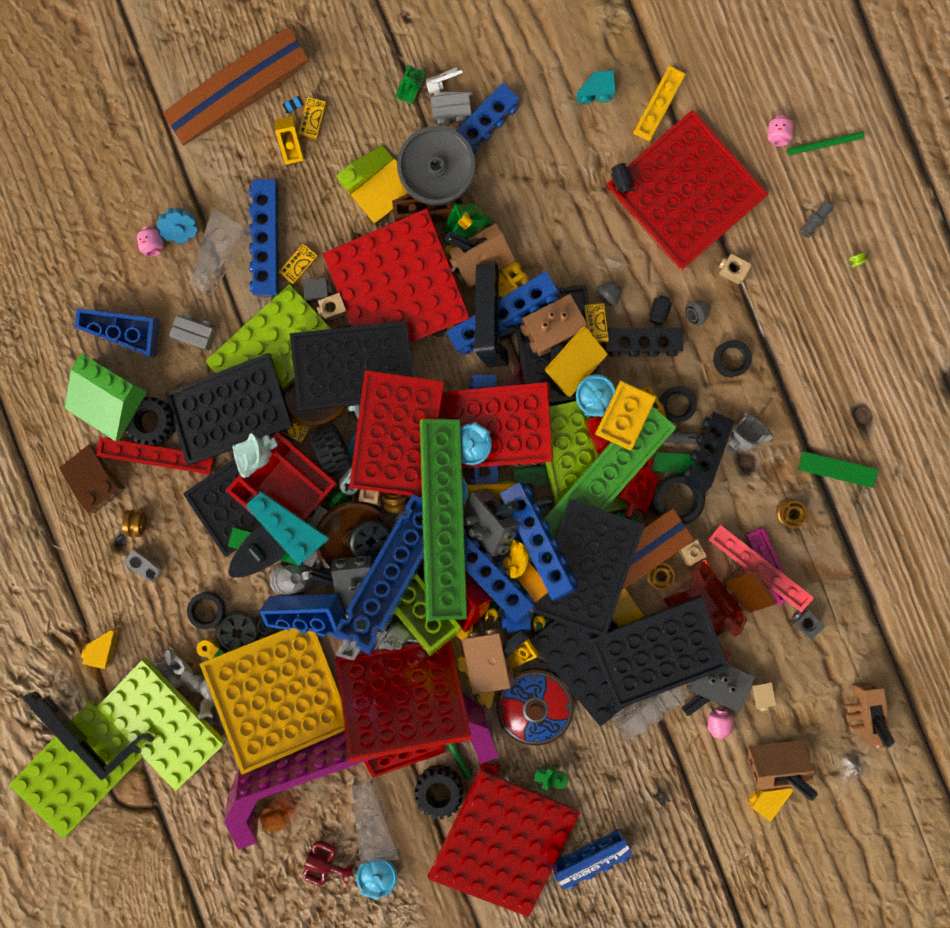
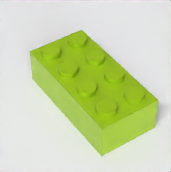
(412, 613)

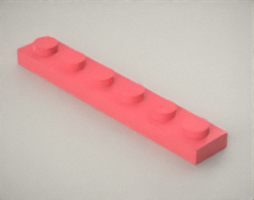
(766, 571)

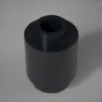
(622, 178)
(660, 310)

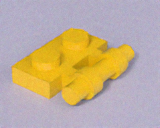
(509, 284)

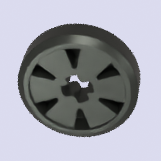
(363, 532)
(237, 620)

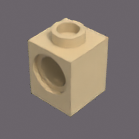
(742, 268)
(334, 299)
(371, 497)
(692, 553)
(762, 695)

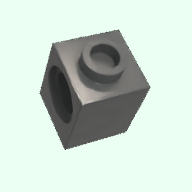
(317, 289)
(812, 629)

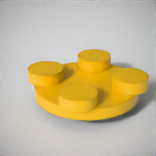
(517, 559)

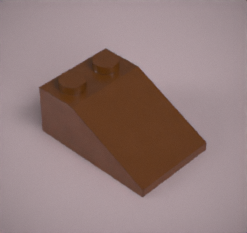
(91, 480)
(748, 590)

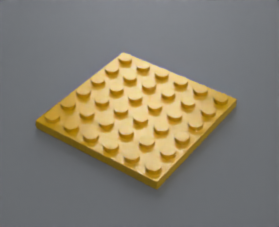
(274, 697)

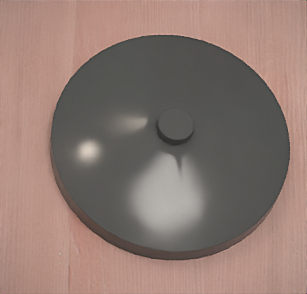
(436, 165)

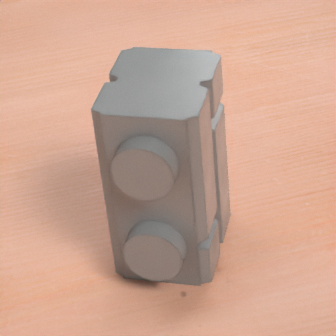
(450, 108)
(193, 332)

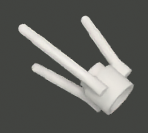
(434, 83)

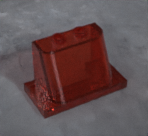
(719, 604)

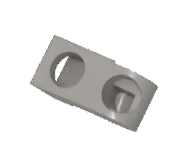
(143, 565)

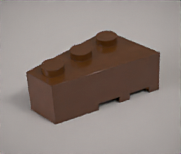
(407, 206)

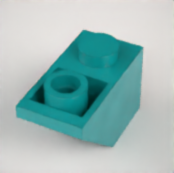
(597, 88)

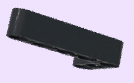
(487, 341)

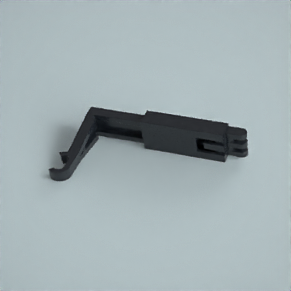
(74, 738)

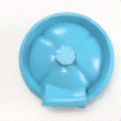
(595, 394)
(474, 443)
(376, 879)

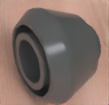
(610, 293)
(697, 312)

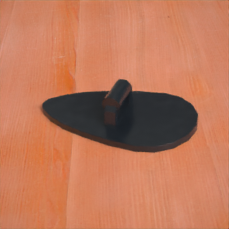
(255, 554)

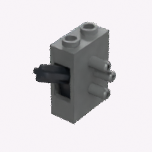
(491, 521)
(345, 577)
(724, 687)

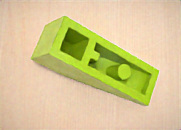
(363, 169)

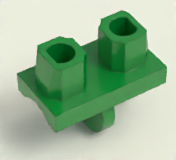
(410, 85)
(551, 777)

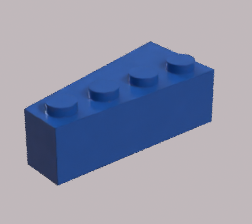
(131, 331)
(304, 612)

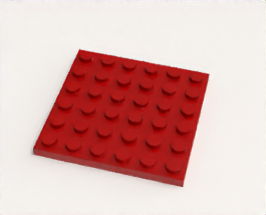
(688, 190)
(398, 277)
(401, 701)
(503, 843)

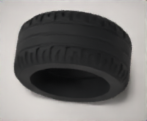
(699, 498)

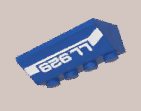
(592, 859)

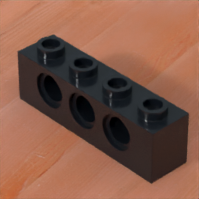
(673, 336)
(721, 427)

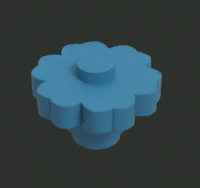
(177, 225)

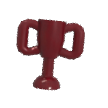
(323, 864)

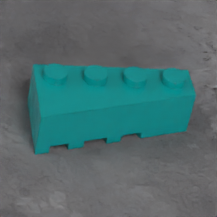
(289, 529)

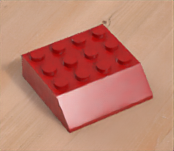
(288, 478)

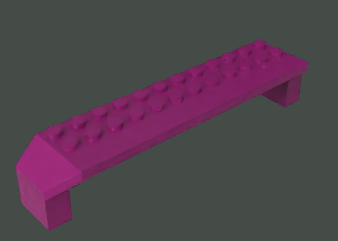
(315, 762)

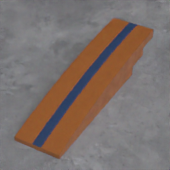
(236, 86)
(657, 543)

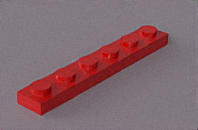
(150, 455)

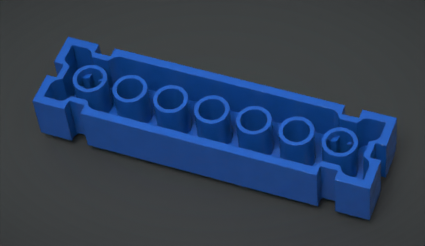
(386, 581)

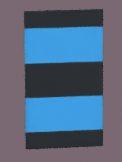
(292, 104)

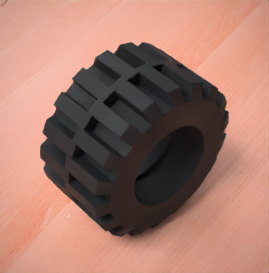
(164, 427)
(331, 449)
(434, 807)

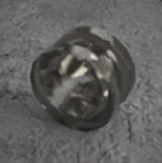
(661, 797)

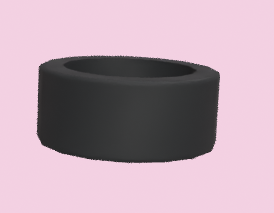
(747, 358)
(691, 399)
(191, 614)

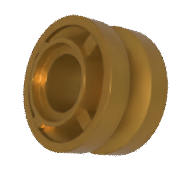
(394, 502)
(800, 513)
(134, 523)
(667, 582)

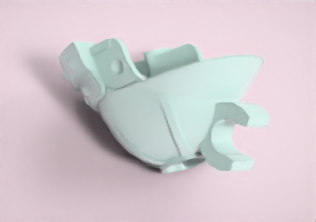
(253, 454)

